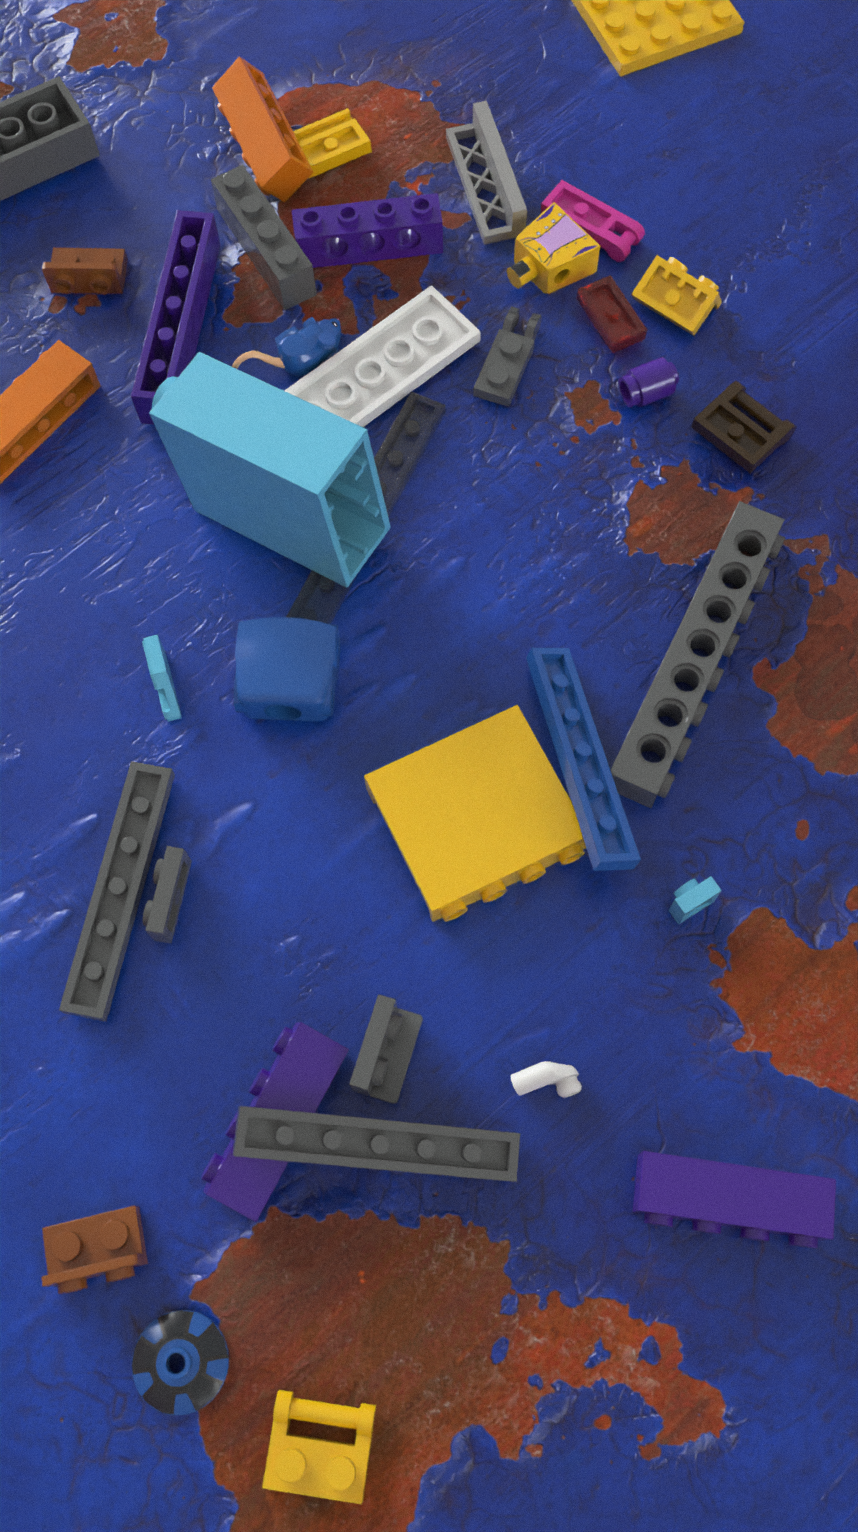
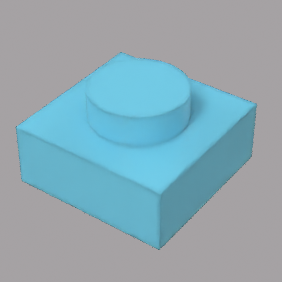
(693, 898)

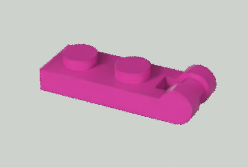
(597, 220)

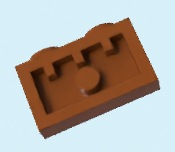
(86, 270)
(94, 1247)

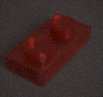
(611, 314)

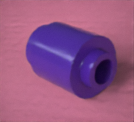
(648, 382)

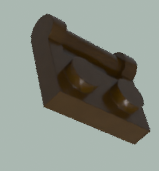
(737, 433)

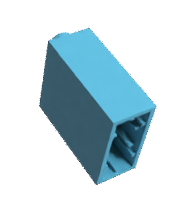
(273, 467)

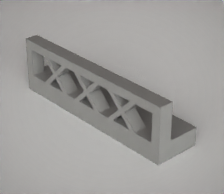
(498, 169)

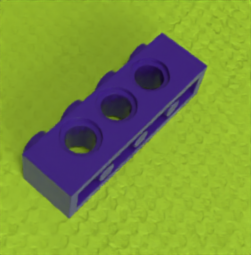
(370, 230)

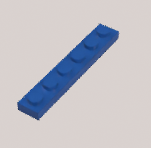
(582, 760)

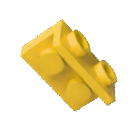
(677, 294)

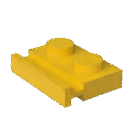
(332, 142)

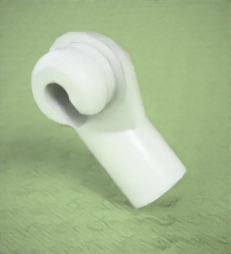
(547, 1074)

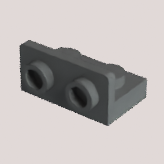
(386, 1051)

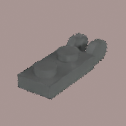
(507, 360)

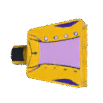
(553, 252)

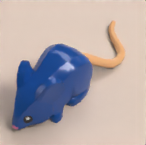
(302, 350)

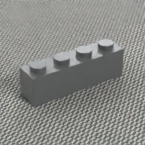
(264, 237)

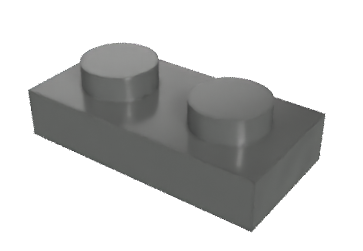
(171, 878)

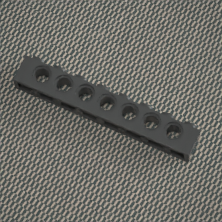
(747, 531)

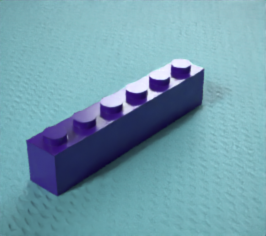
(177, 306)

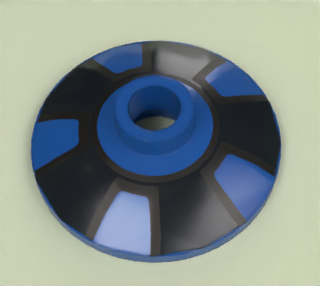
(205, 1362)

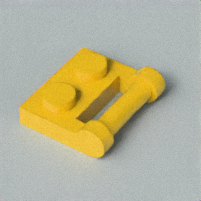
(314, 1464)

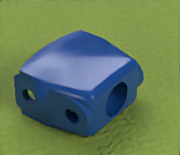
(286, 669)

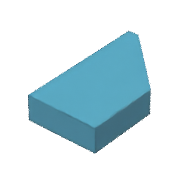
(161, 677)

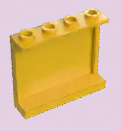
(477, 813)

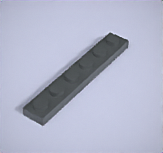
(117, 892)
(376, 1144)

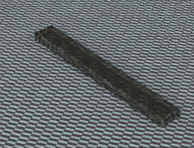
(394, 463)

